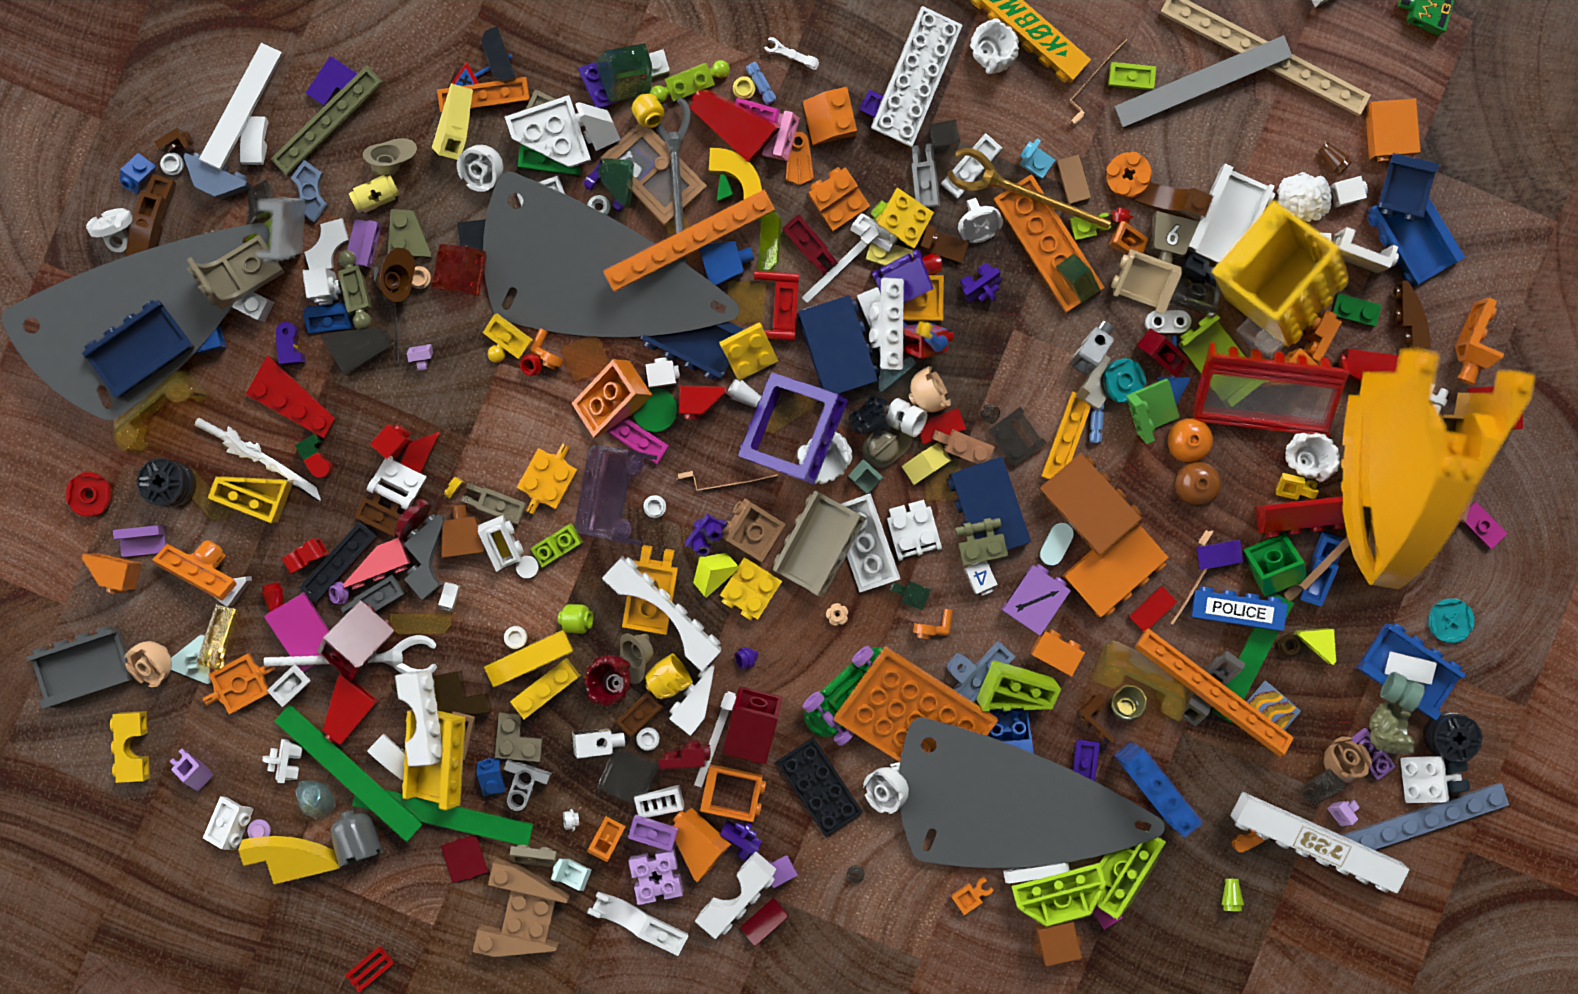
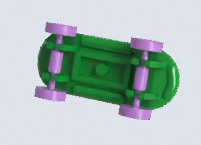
(823, 705)

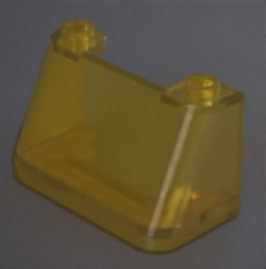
(129, 429)
(1120, 660)

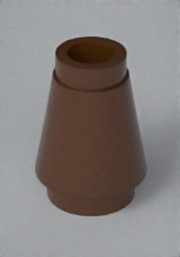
(1335, 158)

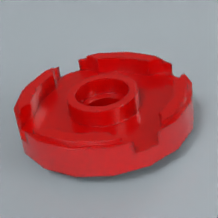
(77, 494)

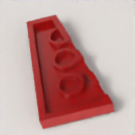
(284, 395)

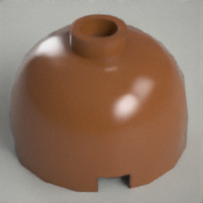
(1198, 483)

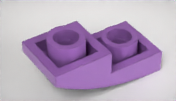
(1381, 763)

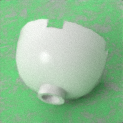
(480, 167)
(886, 790)

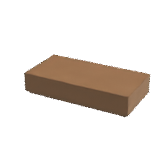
(1073, 179)

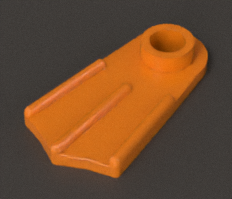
(799, 164)

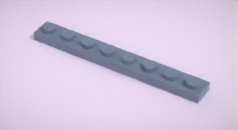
(1430, 817)

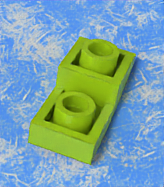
(556, 545)

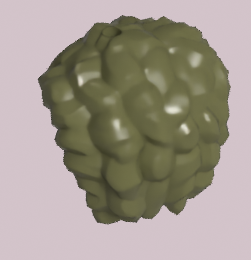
(1390, 729)

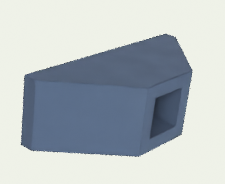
(213, 181)

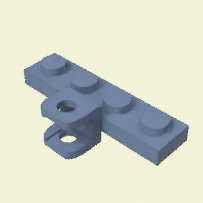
(972, 676)

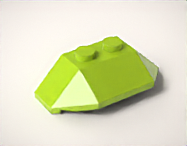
(1126, 873)
(1061, 896)

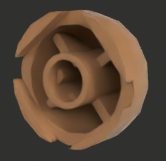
(1347, 759)

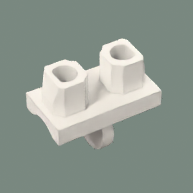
(284, 771)

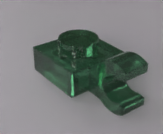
(913, 594)

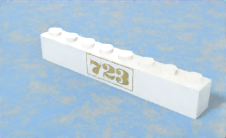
(1319, 842)

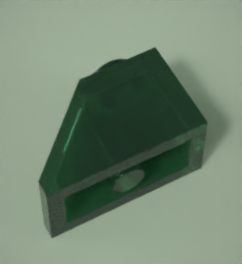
(618, 178)

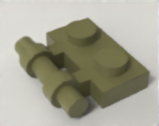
(984, 548)

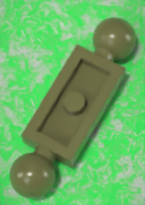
(354, 289)

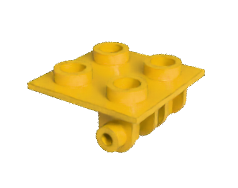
(905, 218)

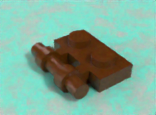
(378, 515)

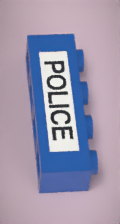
(1239, 610)

